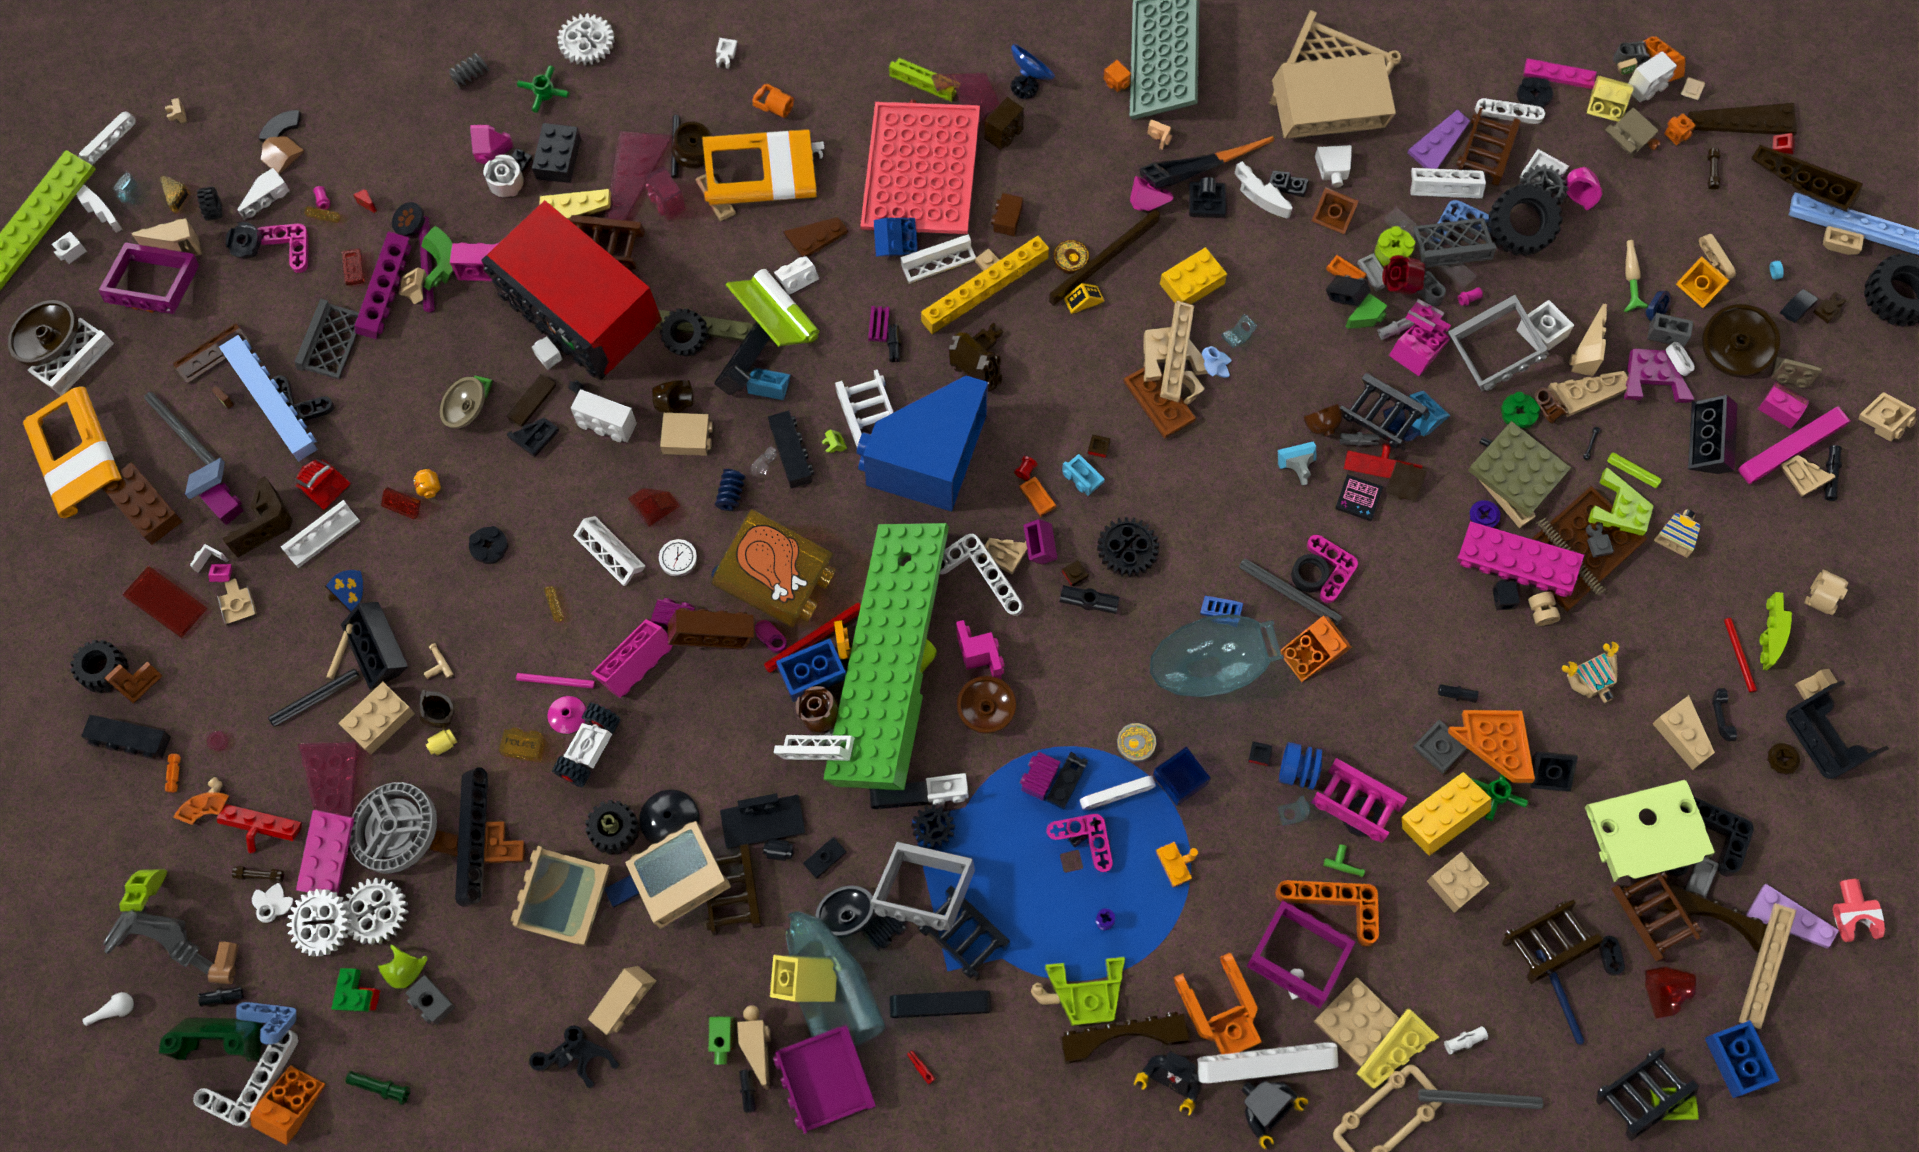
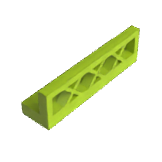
(917, 79)

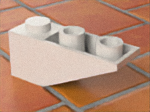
(263, 192)

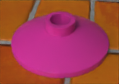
(570, 722)

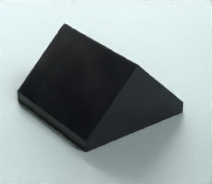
(1553, 771)

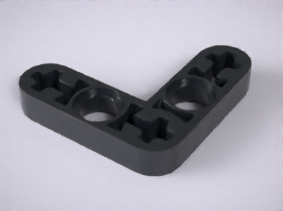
(310, 403)

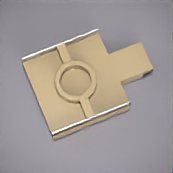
(236, 603)

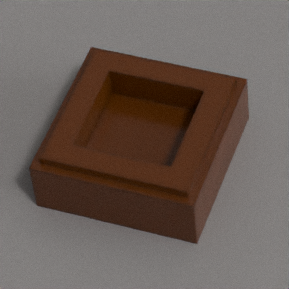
(222, 397)

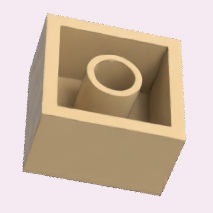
(1457, 882)

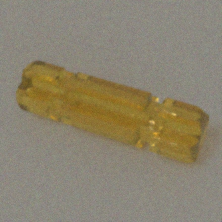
(322, 214)
(554, 603)

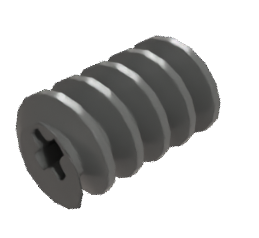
(467, 70)

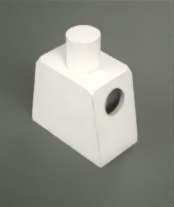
(1334, 163)

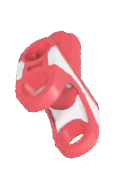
(1856, 910)

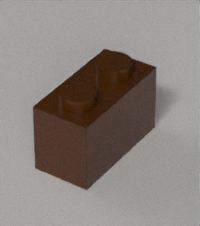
(1007, 214)

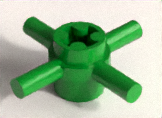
(542, 88)
(1496, 799)

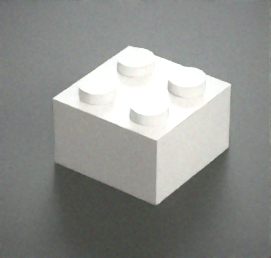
(1652, 76)
(1549, 323)

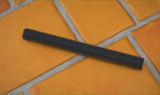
(674, 164)

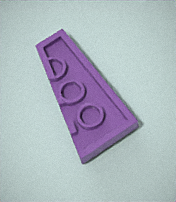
(1438, 143)

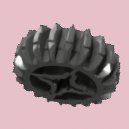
(1545, 174)

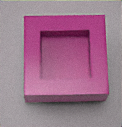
(220, 572)

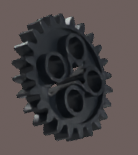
(1141, 557)

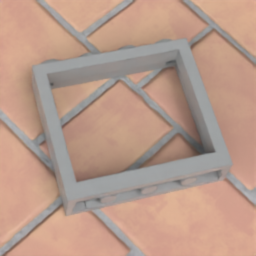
(1486, 318)
(929, 858)

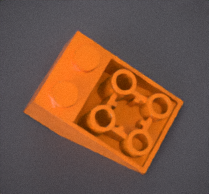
(1315, 648)
(286, 1105)

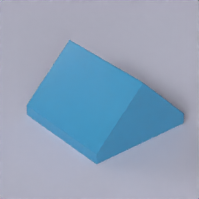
(768, 383)

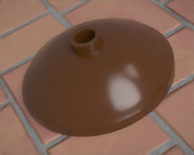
(986, 692)

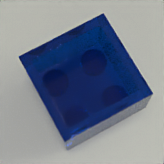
(1181, 776)

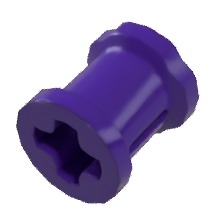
(1101, 914)

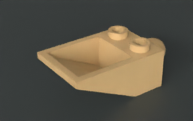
(753, 1041)

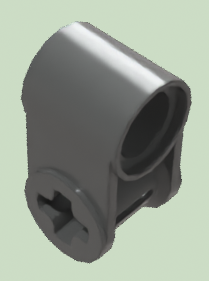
(1632, 50)
(1431, 287)

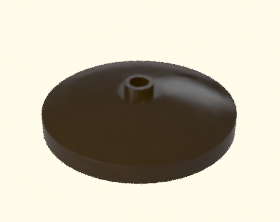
(1751, 328)
(42, 333)

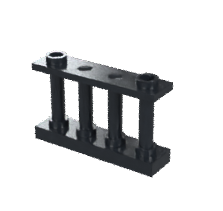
(1386, 393)
(982, 927)
(1652, 1115)

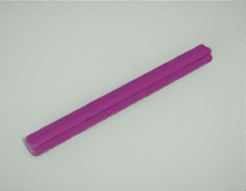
(426, 264)

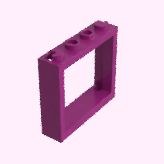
(133, 252)
(1284, 978)

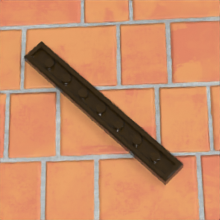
(1104, 257)

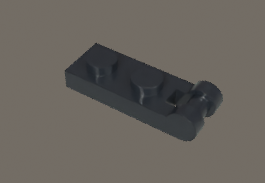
(1067, 781)

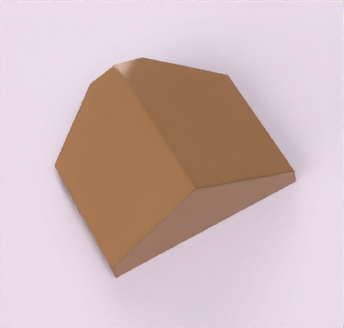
(279, 153)

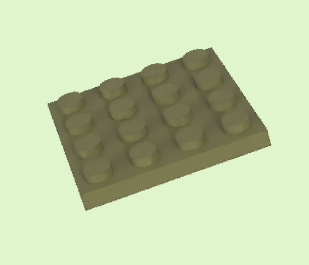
(1519, 469)

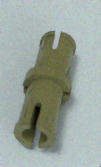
(610, 825)

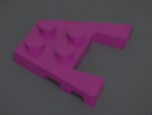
(1654, 368)

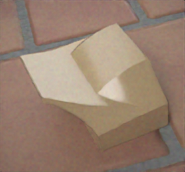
(1843, 241)
(412, 284)

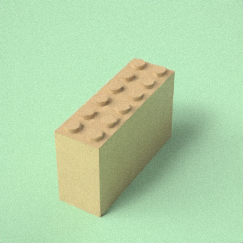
(1333, 95)

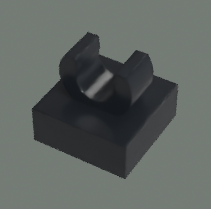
(522, 158)

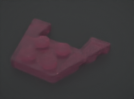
(971, 90)

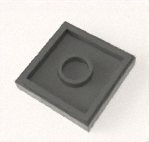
(1439, 747)

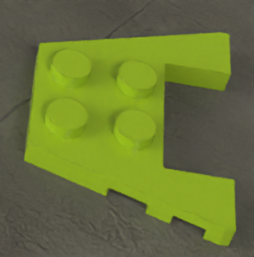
(1629, 511)
(1088, 1001)

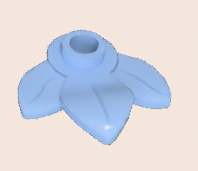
(1216, 362)

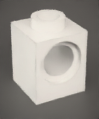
(68, 248)
(546, 352)

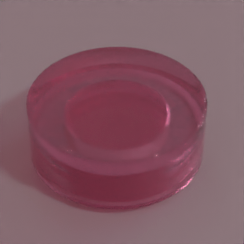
(217, 741)

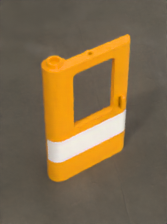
(785, 165)
(81, 469)

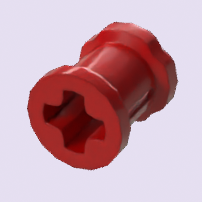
(1025, 468)

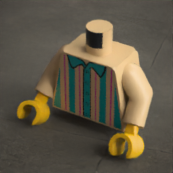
(1595, 675)

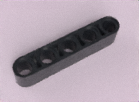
(940, 1003)

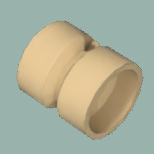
(1544, 609)

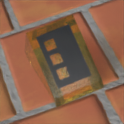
(175, 193)

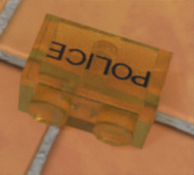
(522, 745)

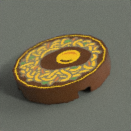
(1070, 256)

